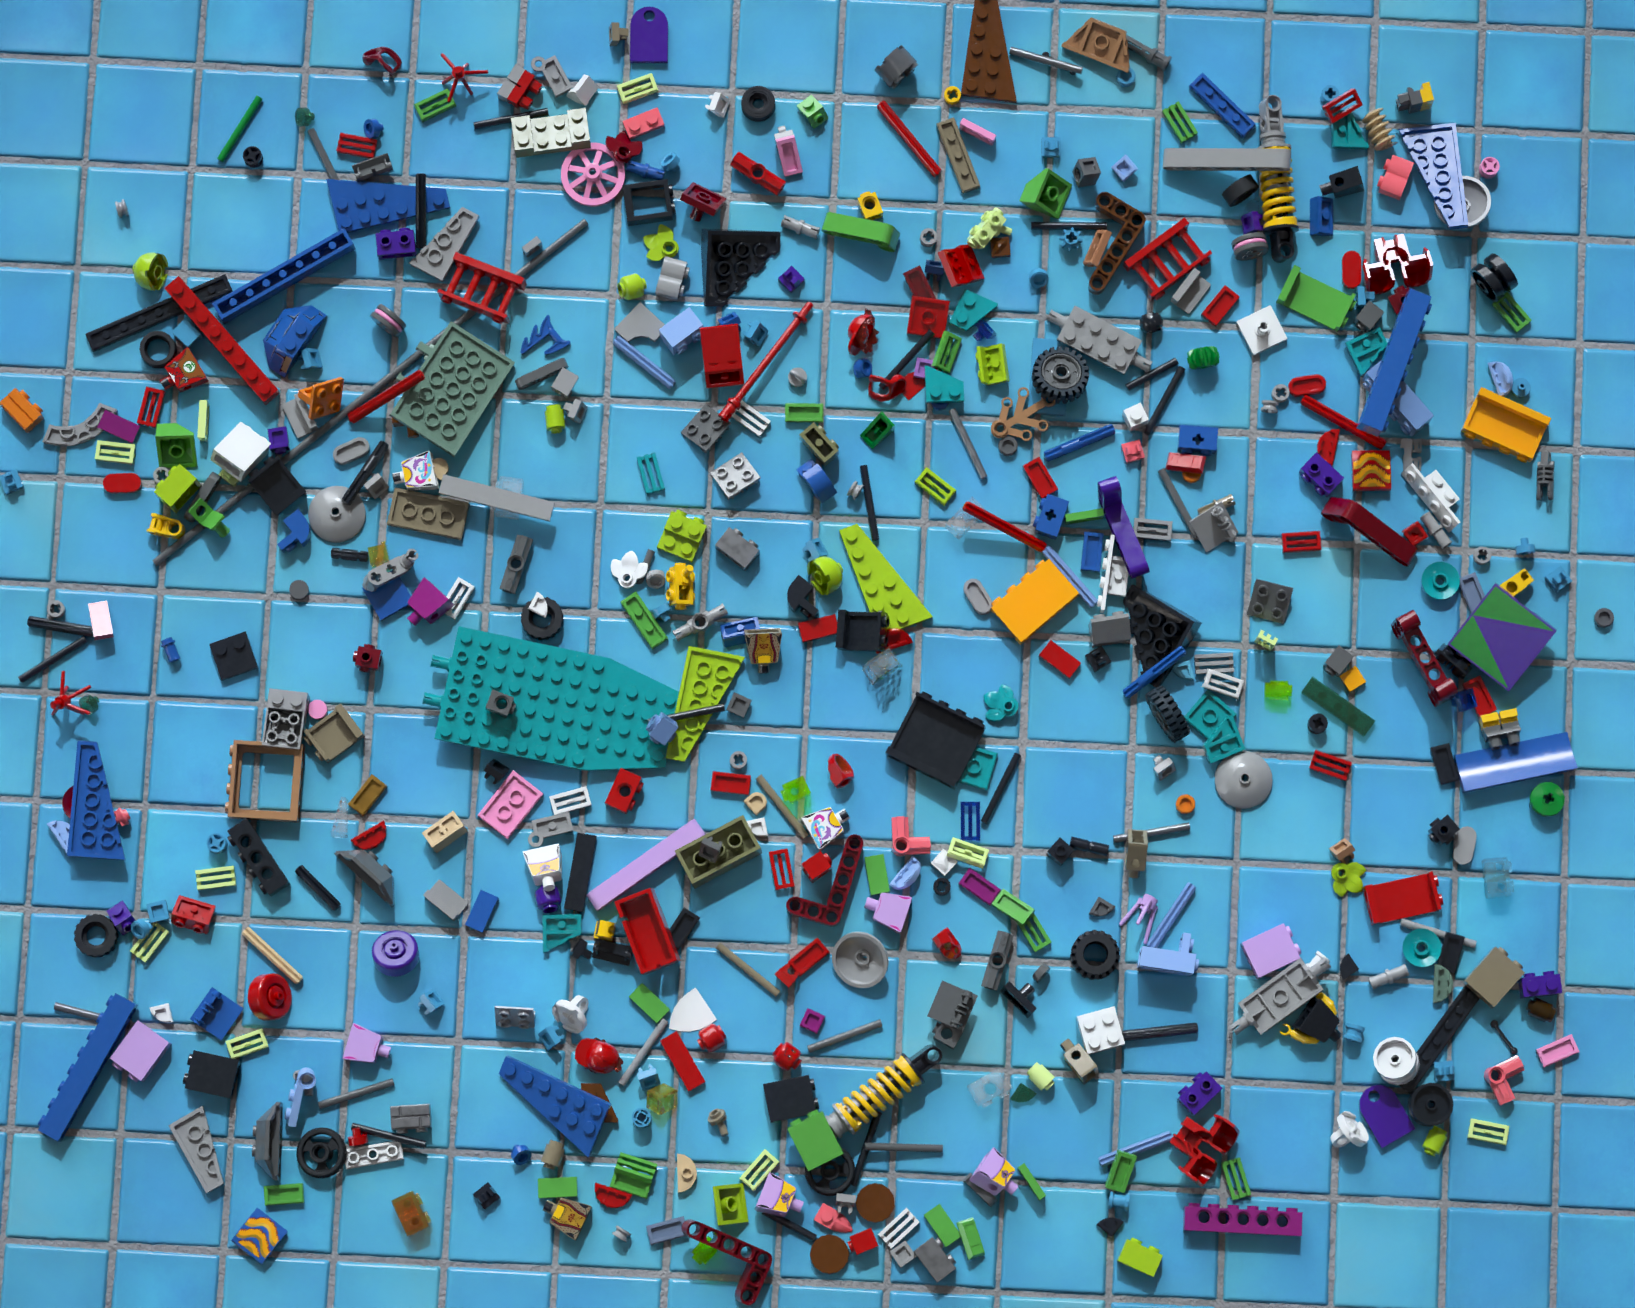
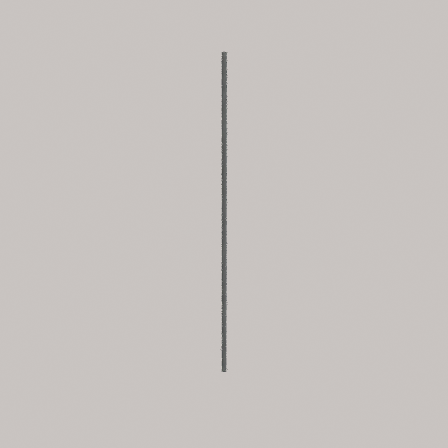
(370, 392)

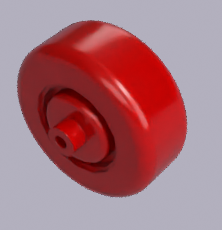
(269, 997)

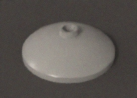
(1477, 201)
(336, 527)
(1241, 793)
(853, 967)

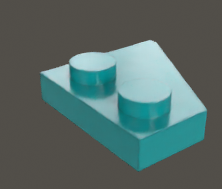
(1347, 133)
(971, 310)
(1366, 349)
(942, 387)
(1223, 741)
(559, 929)

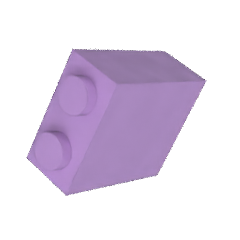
(1271, 950)
(139, 1052)

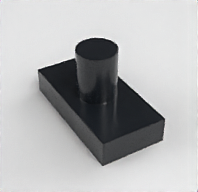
(1020, 997)

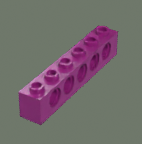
(1292, 1228)

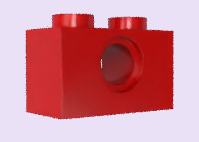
(624, 779)
(817, 866)

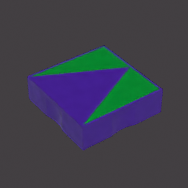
(1502, 637)

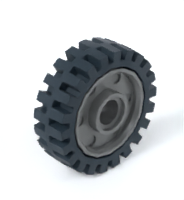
(1062, 362)
(1167, 714)

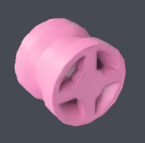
(1489, 163)

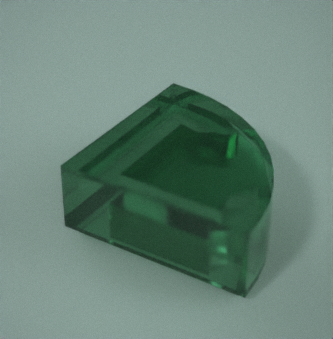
(1022, 1094)

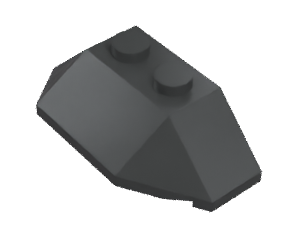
(371, 872)
(268, 1141)

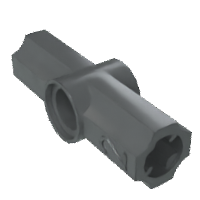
(519, 552)
(1000, 948)

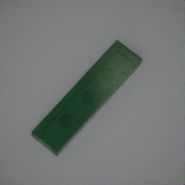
(1338, 706)

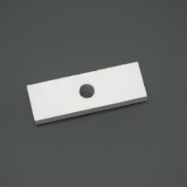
(385, 1152)

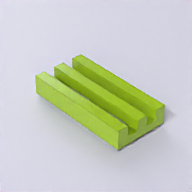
(922, 476)

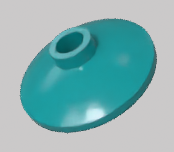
(1445, 572)
(1431, 945)

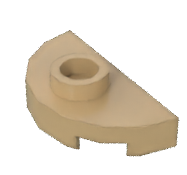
(686, 1172)

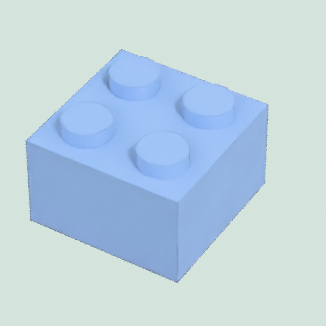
(681, 331)

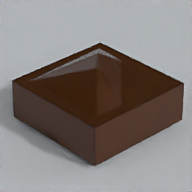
(1000, 247)

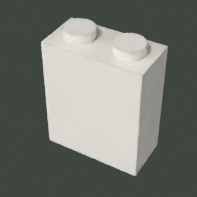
(240, 451)

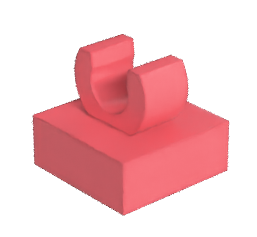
(1132, 451)

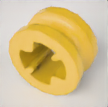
(950, 90)

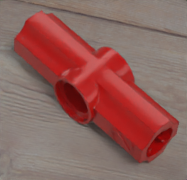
(748, 167)

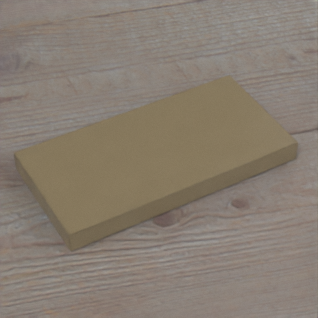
(428, 513)

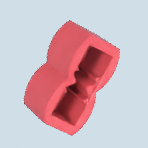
(1395, 178)

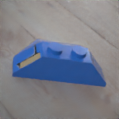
(291, 335)

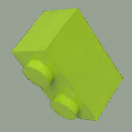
(1139, 1257)

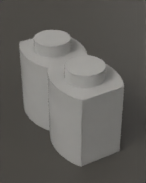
(671, 278)

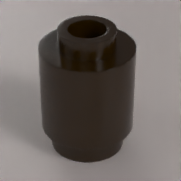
(1541, 1010)

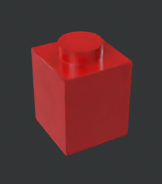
(862, 1241)

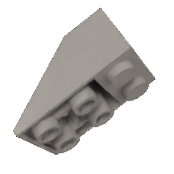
(285, 718)

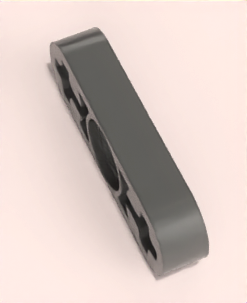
(541, 374)
(204, 493)

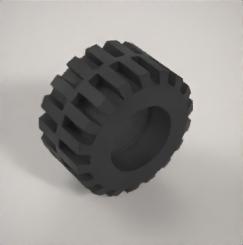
(1107, 943)

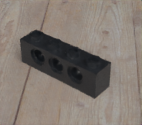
(246, 830)

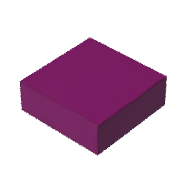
(812, 1020)

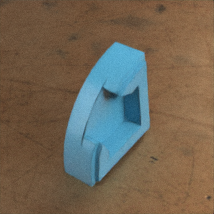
(1184, 670)

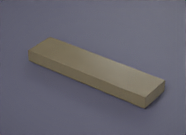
(958, 155)

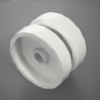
(1386, 1062)

